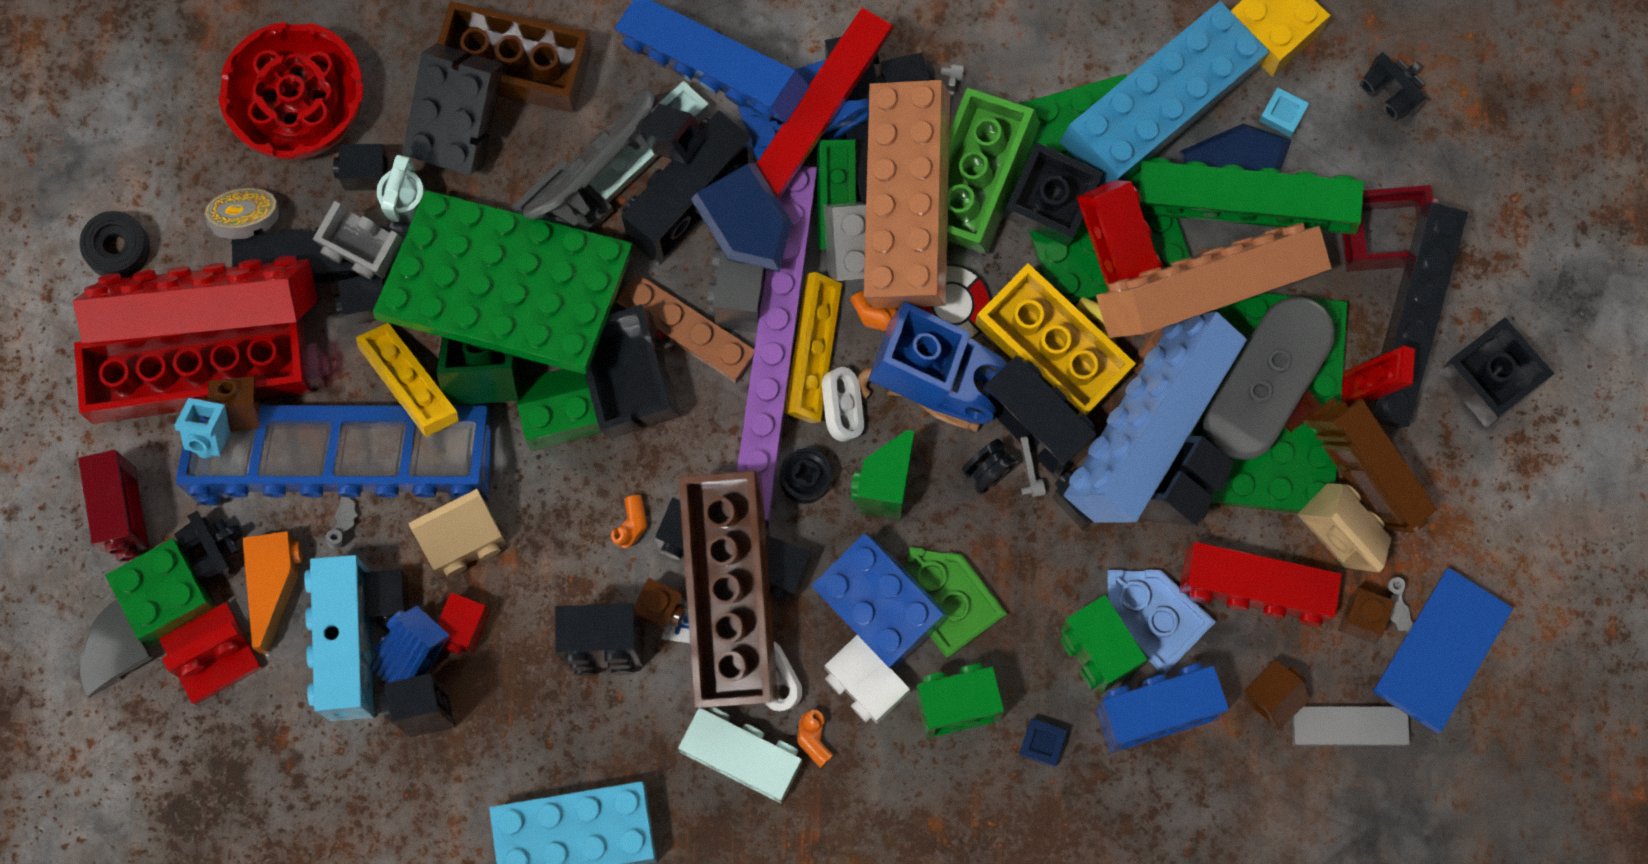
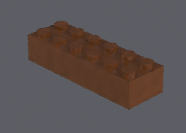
(728, 589)

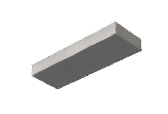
(1350, 726)

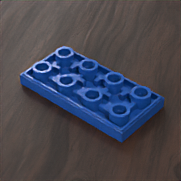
(1442, 650)

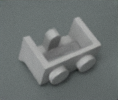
(357, 241)

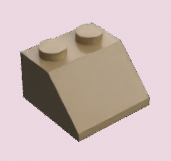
(1347, 528)
(458, 534)

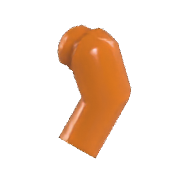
(871, 317)
(635, 524)
(809, 737)

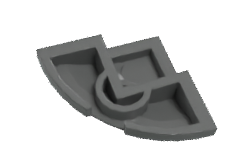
(110, 651)

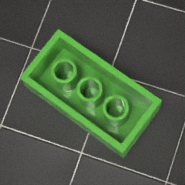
(985, 160)

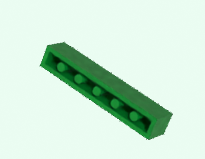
(1250, 196)

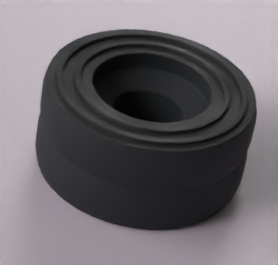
(110, 225)

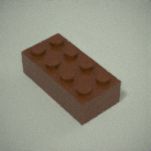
(539, 58)

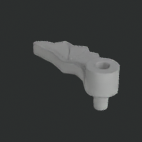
(955, 74)
(1035, 487)
(345, 522)
(1400, 613)

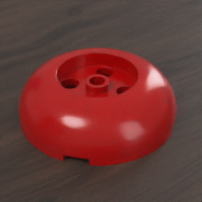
(265, 64)

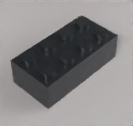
(664, 210)

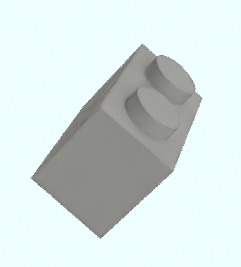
(845, 240)

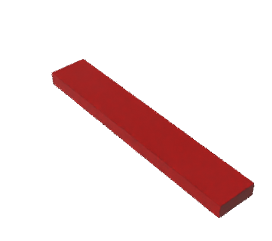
(823, 99)

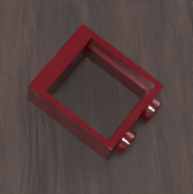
(1355, 244)
(114, 505)

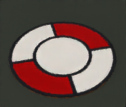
(964, 299)

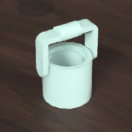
(400, 191)

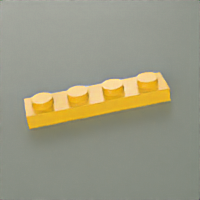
(813, 347)
(407, 379)

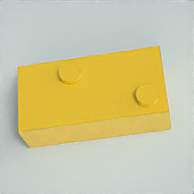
(1067, 348)

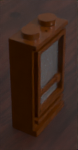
(1371, 464)

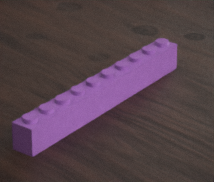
(777, 340)

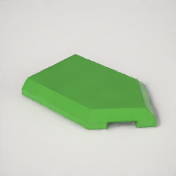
(959, 593)

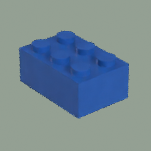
(880, 601)
(1161, 707)

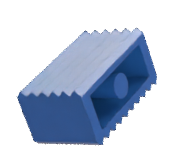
(408, 647)

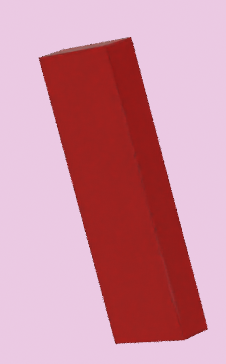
(1379, 376)

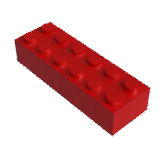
(195, 300)
(162, 372)

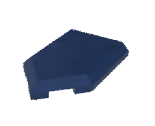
(1240, 146)
(745, 218)

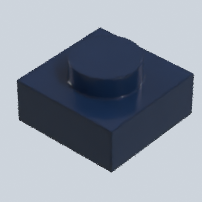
(1042, 743)

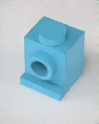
(203, 439)

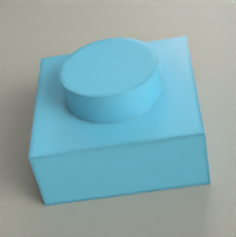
(1284, 112)

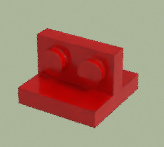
(209, 653)

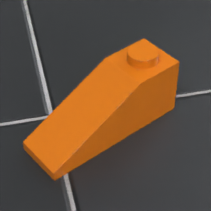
(270, 579)

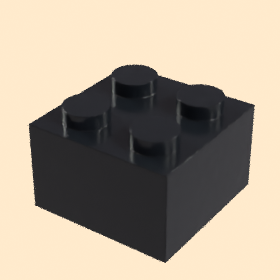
(1048, 194)
(1496, 372)

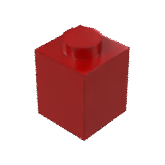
(463, 622)

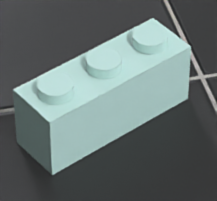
(741, 753)

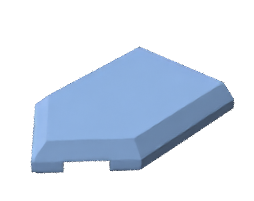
(1157, 615)

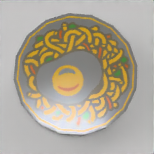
(241, 212)

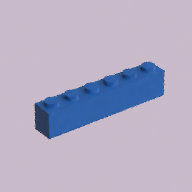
(712, 59)

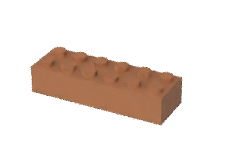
(907, 194)
(1212, 280)

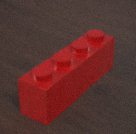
(1118, 231)
(1260, 583)

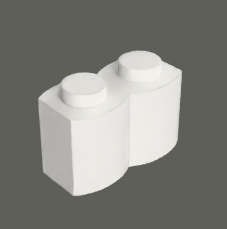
(866, 680)

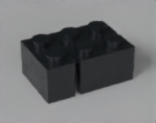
(452, 109)
(630, 375)
(1041, 413)
(1188, 484)
(599, 638)

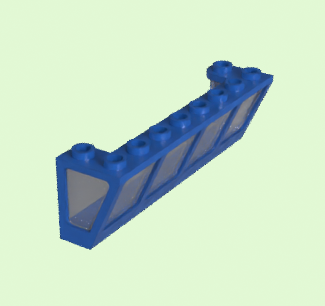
(345, 453)

